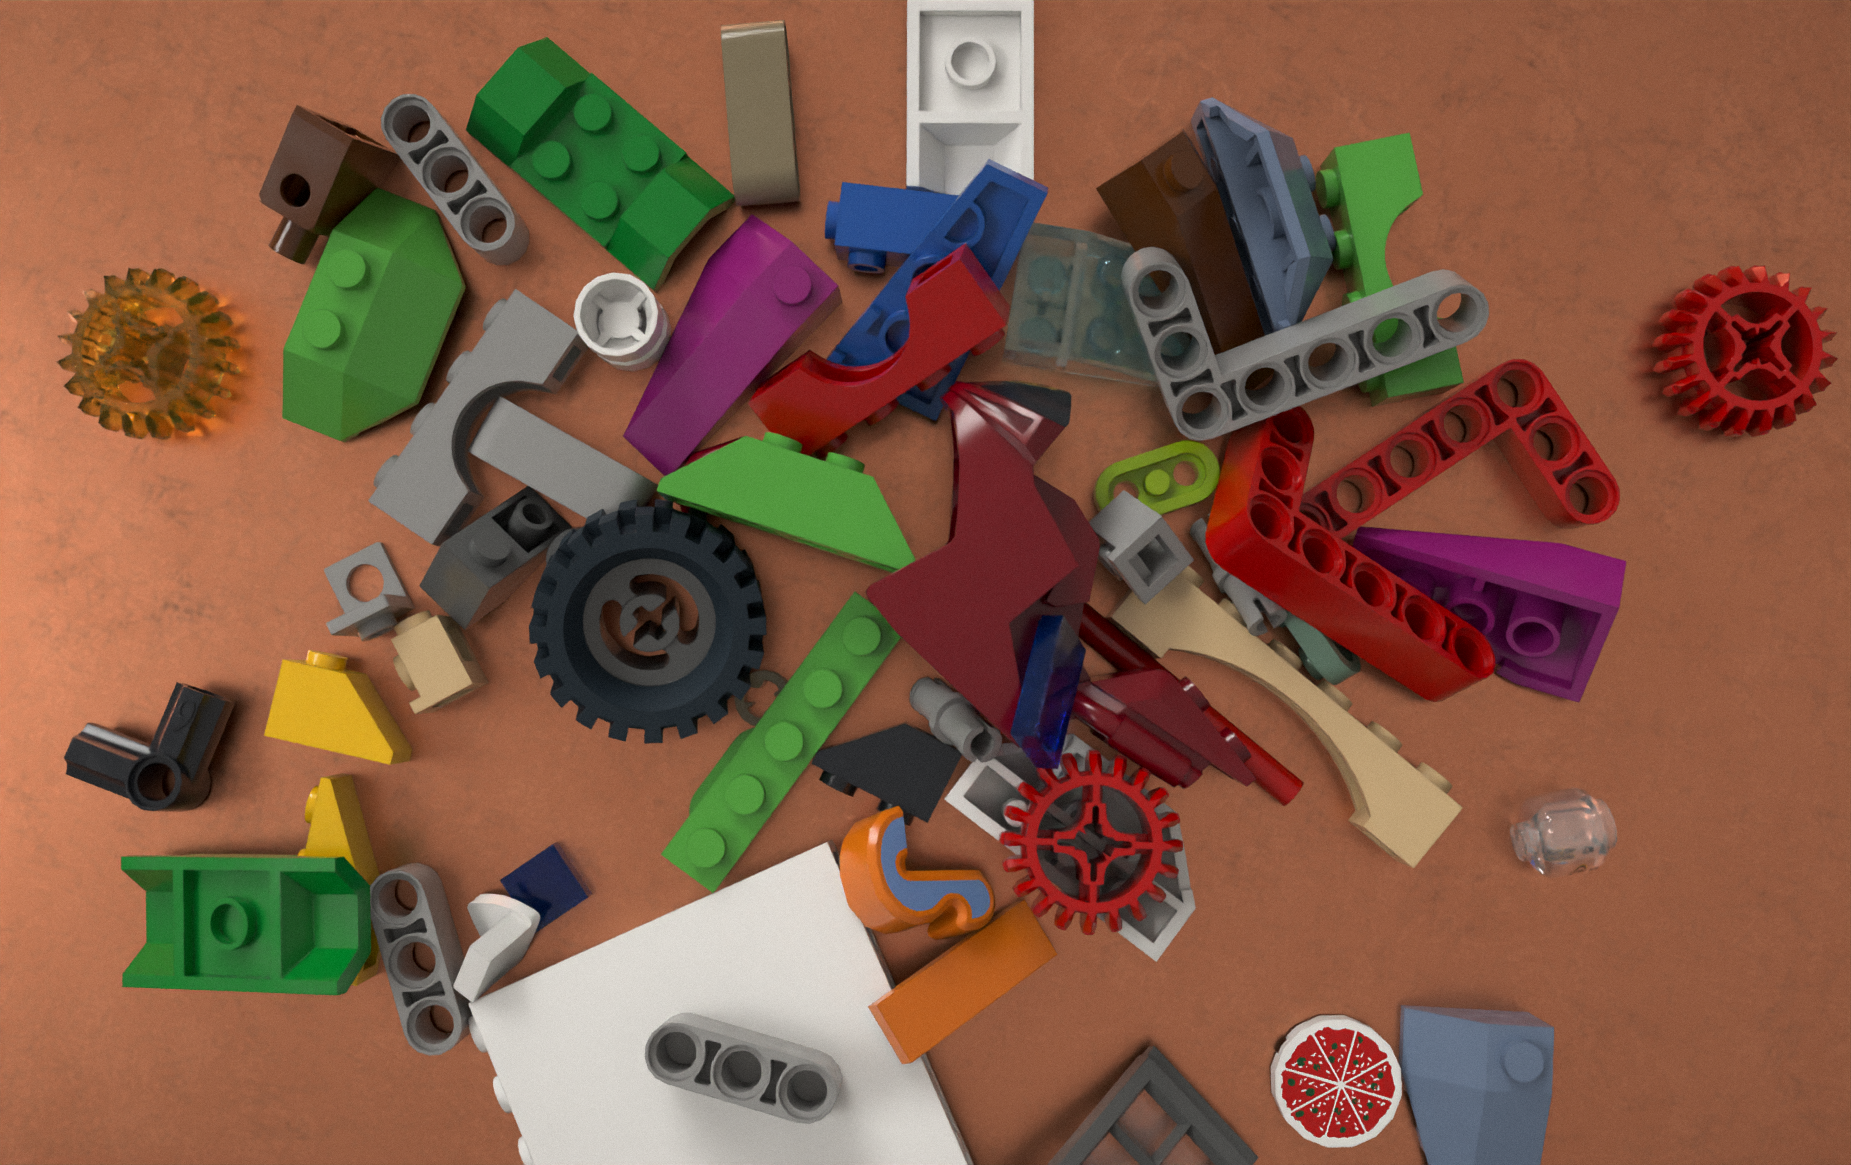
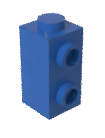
(881, 224)

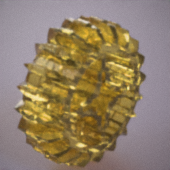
(116, 342)

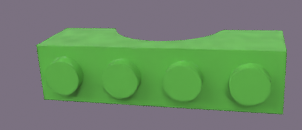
(1366, 191)

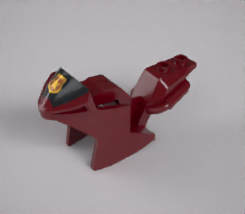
(1027, 554)

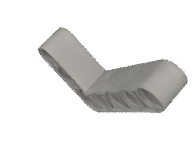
(1289, 349)

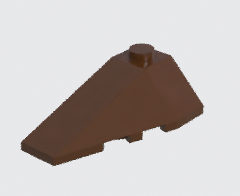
(1176, 206)

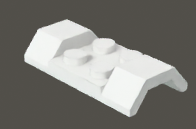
(968, 90)

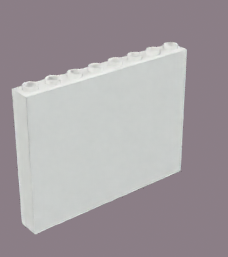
(759, 955)

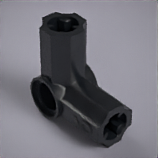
(136, 769)

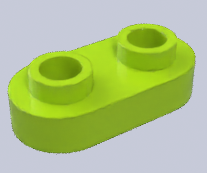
(1154, 480)

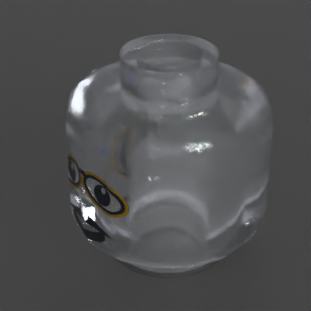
(1564, 832)

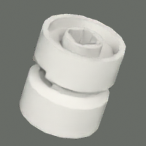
(622, 321)

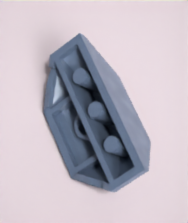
(1268, 209)

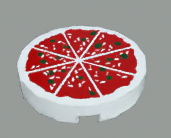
(1336, 1081)

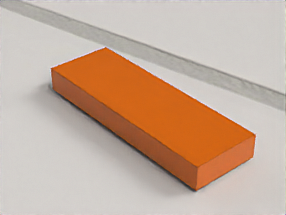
(962, 982)

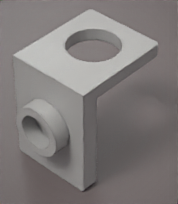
(373, 617)

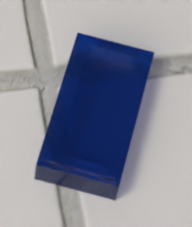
(1048, 691)

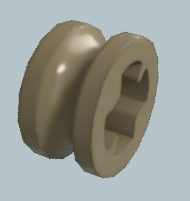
(758, 680)

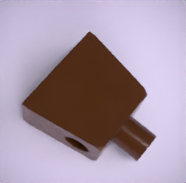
(320, 178)

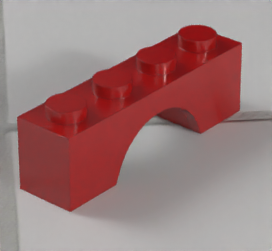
(950, 312)

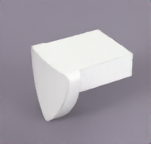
(505, 935)

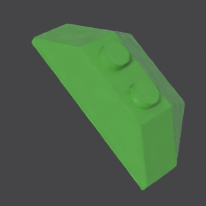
(371, 318)
(794, 498)

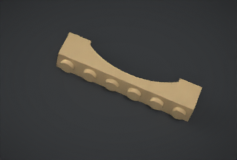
(1393, 801)

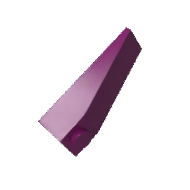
(736, 330)
(1532, 600)

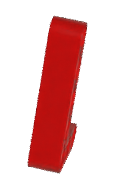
(1485, 420)
(1324, 580)

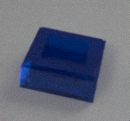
(547, 884)

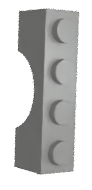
(432, 479)

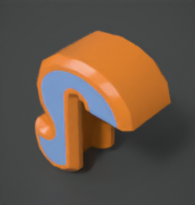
(900, 900)

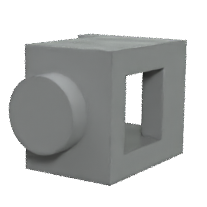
(1138, 546)

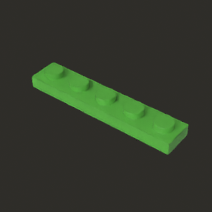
(782, 743)

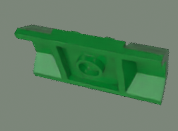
(595, 159)
(250, 923)

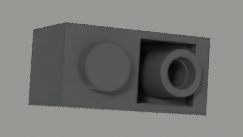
(492, 557)

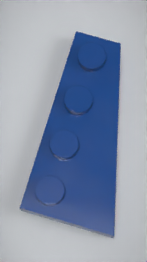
(993, 221)

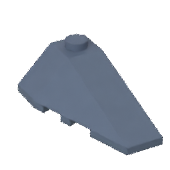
(1477, 1083)

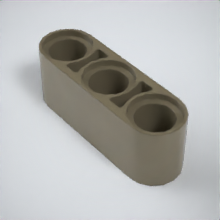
(760, 113)

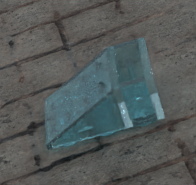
(1074, 310)

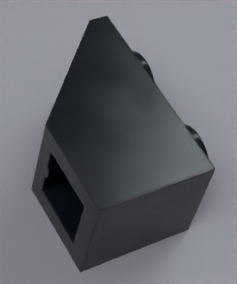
(894, 764)

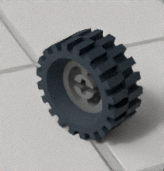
(699, 665)

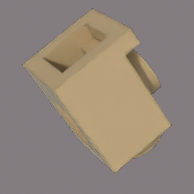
(435, 661)

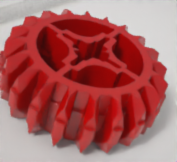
(1778, 359)
(1091, 874)

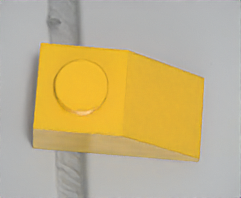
(334, 710)

